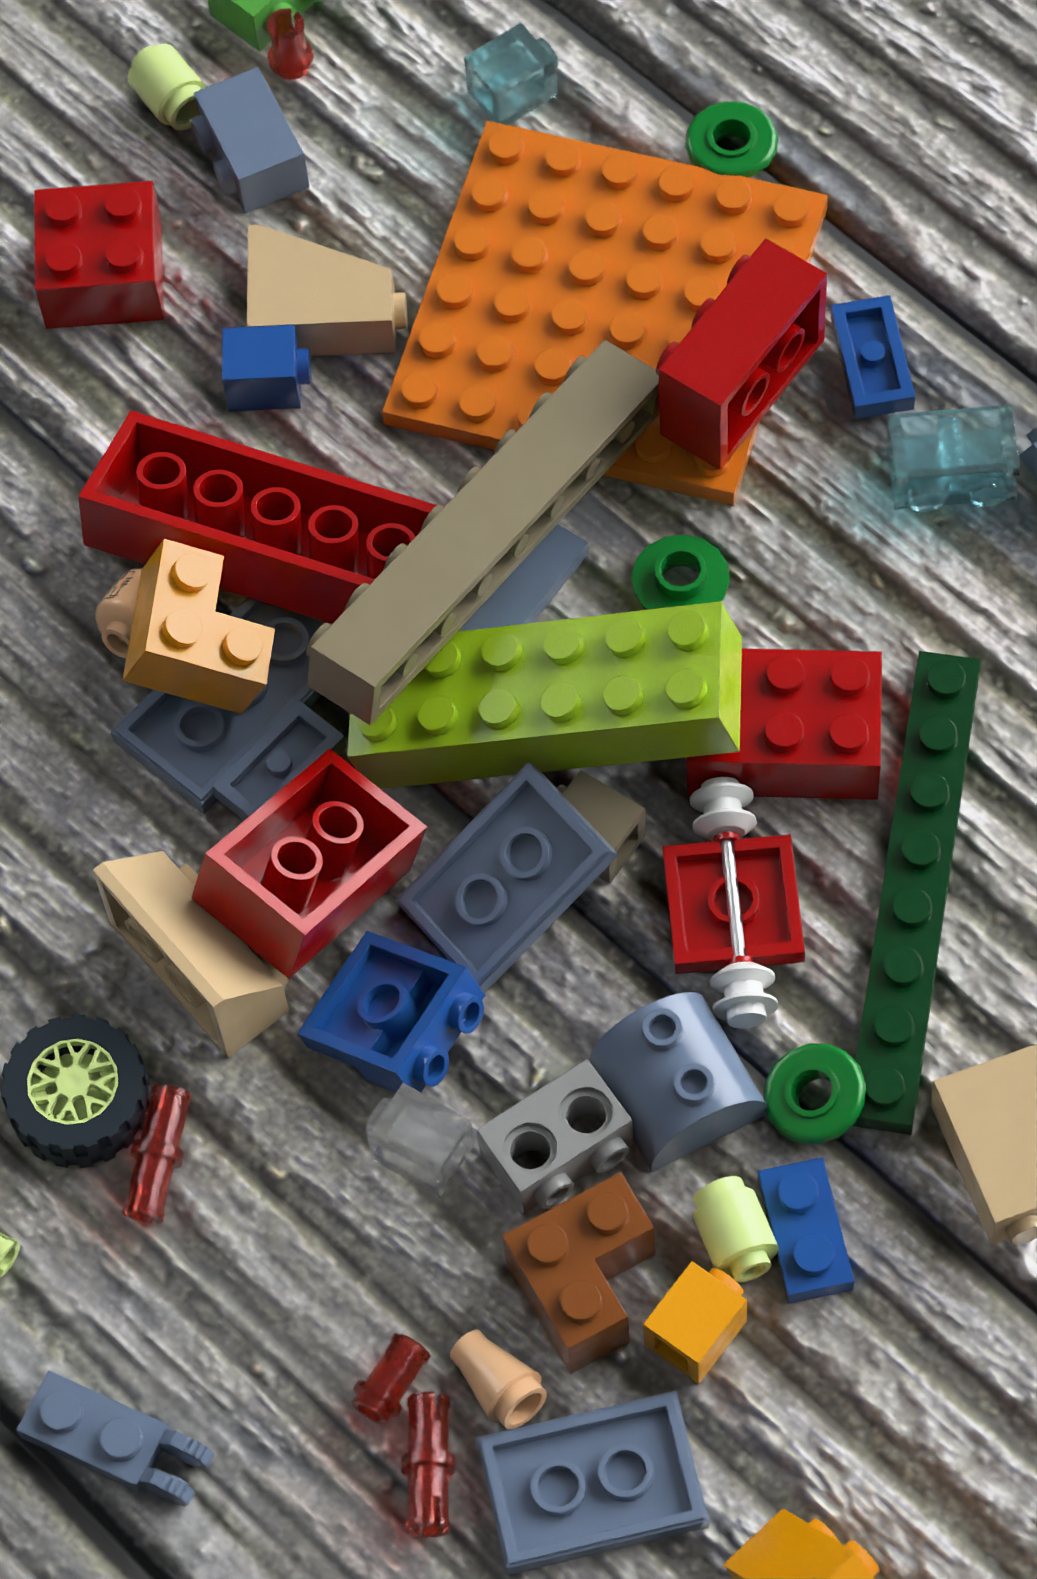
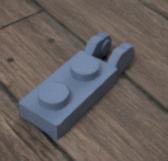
(109, 1438)

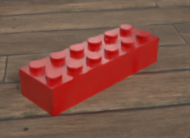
(281, 525)

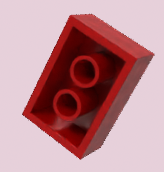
(741, 352)
(804, 726)
(308, 863)

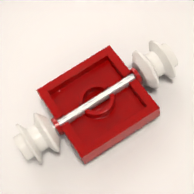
(733, 903)

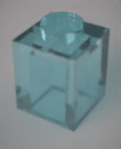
(511, 74)

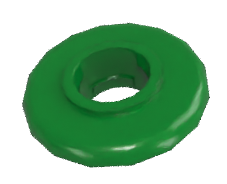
(731, 120)
(677, 551)
(793, 1073)

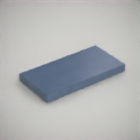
(197, 743)

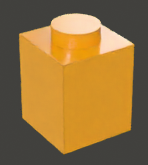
(696, 1320)

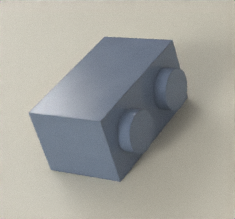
(250, 140)

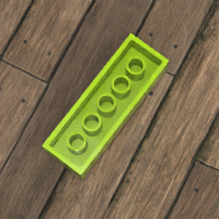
(562, 698)

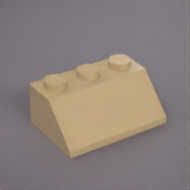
(189, 950)

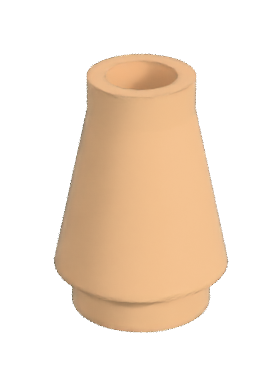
(502, 1383)

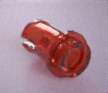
(289, 52)
(390, 1379)

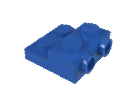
(394, 1013)

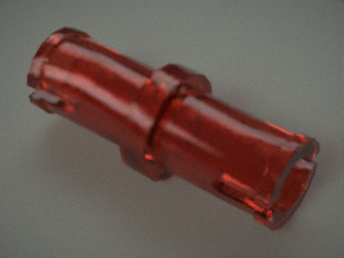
(157, 1154)
(428, 1464)

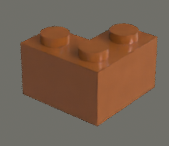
(566, 1263)

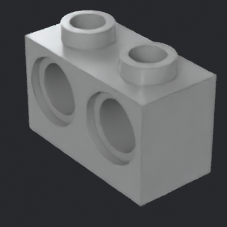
(543, 1125)

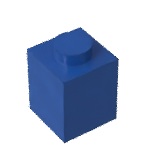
(263, 368)

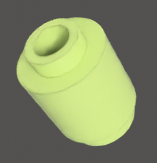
(166, 85)
(734, 1229)

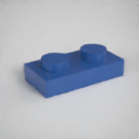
(872, 357)
(806, 1230)

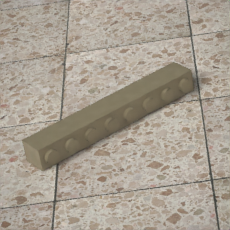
(482, 532)

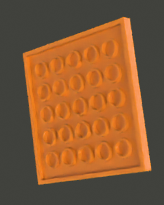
(574, 250)

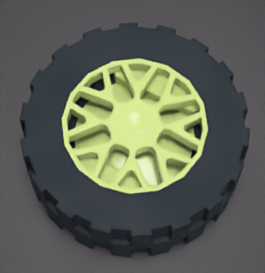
(76, 1091)

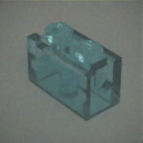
(952, 457)

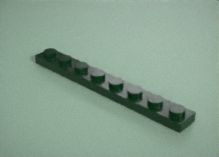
(915, 889)

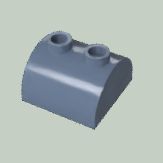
(676, 1078)

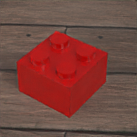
(98, 255)

